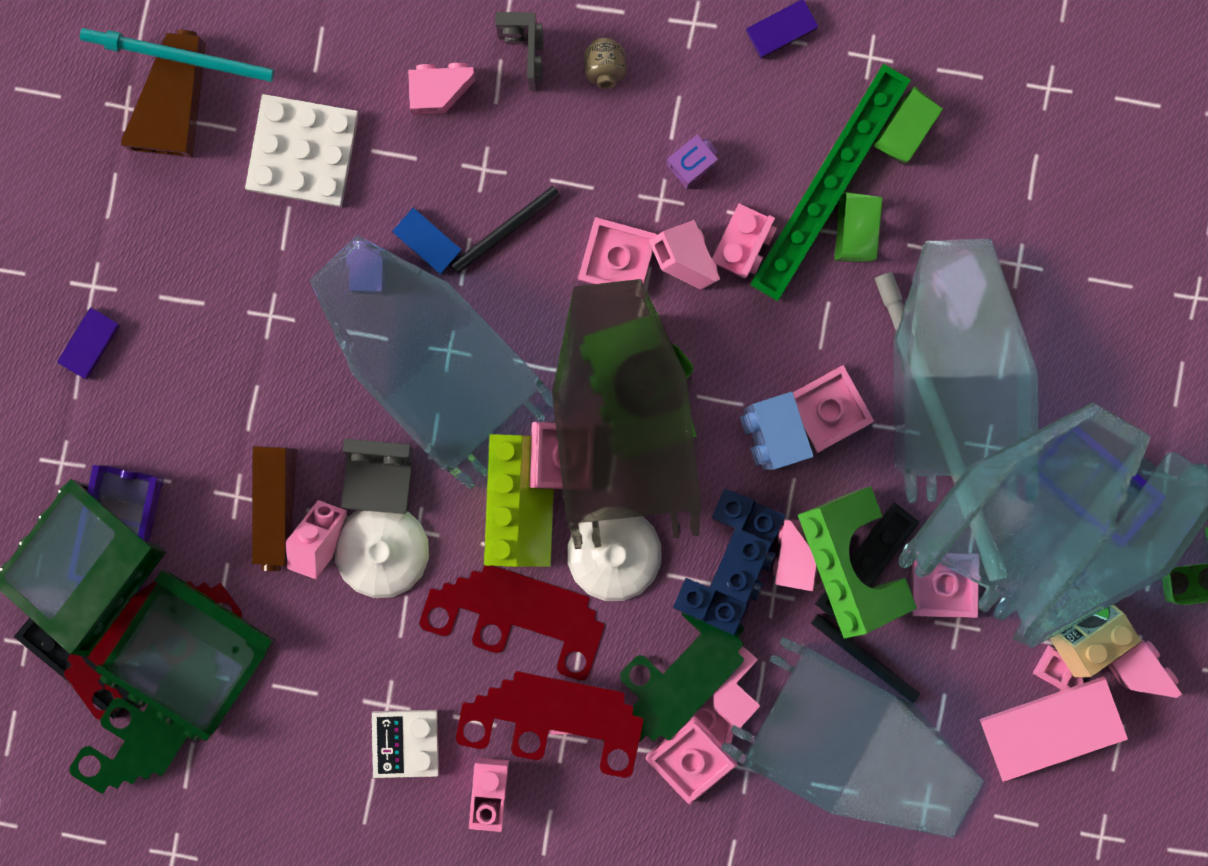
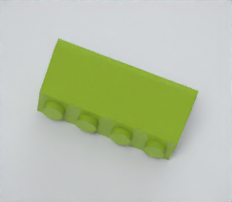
(516, 516)

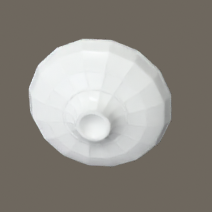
(381, 553)
(622, 564)

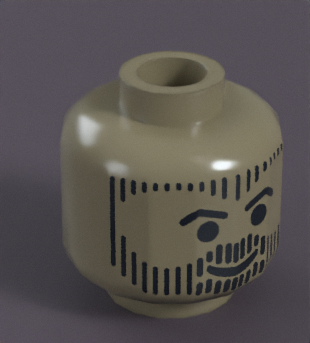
(604, 63)

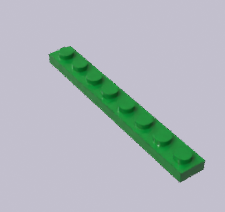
(830, 182)

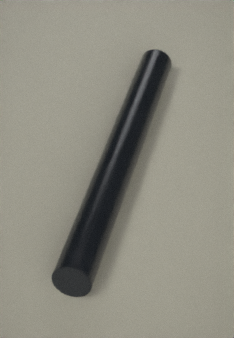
(505, 229)
(865, 658)

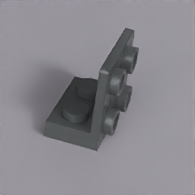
(521, 26)
(377, 476)

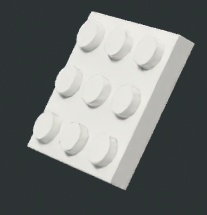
(302, 150)

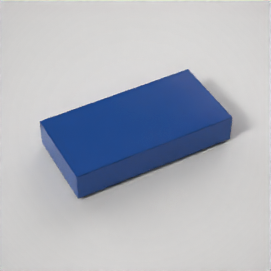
(427, 241)

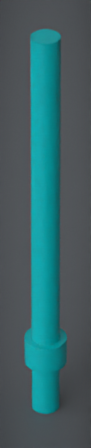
(116, 42)

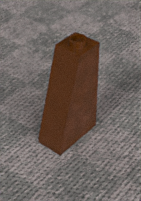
(168, 104)
(272, 504)

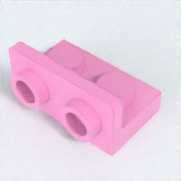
(743, 240)

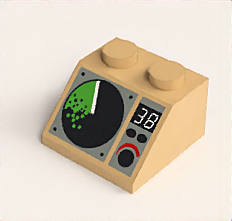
(1096, 642)

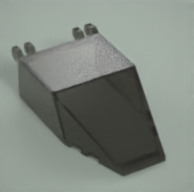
(622, 413)

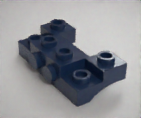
(740, 568)

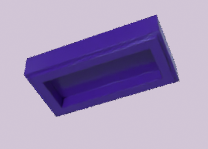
(781, 28)
(88, 343)

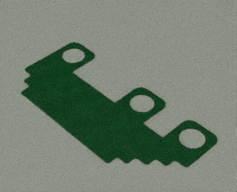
(687, 684)
(147, 748)

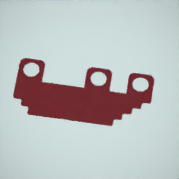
(517, 600)
(85, 679)
(558, 705)

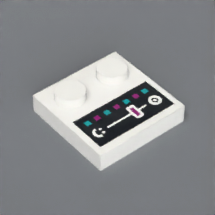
(405, 743)

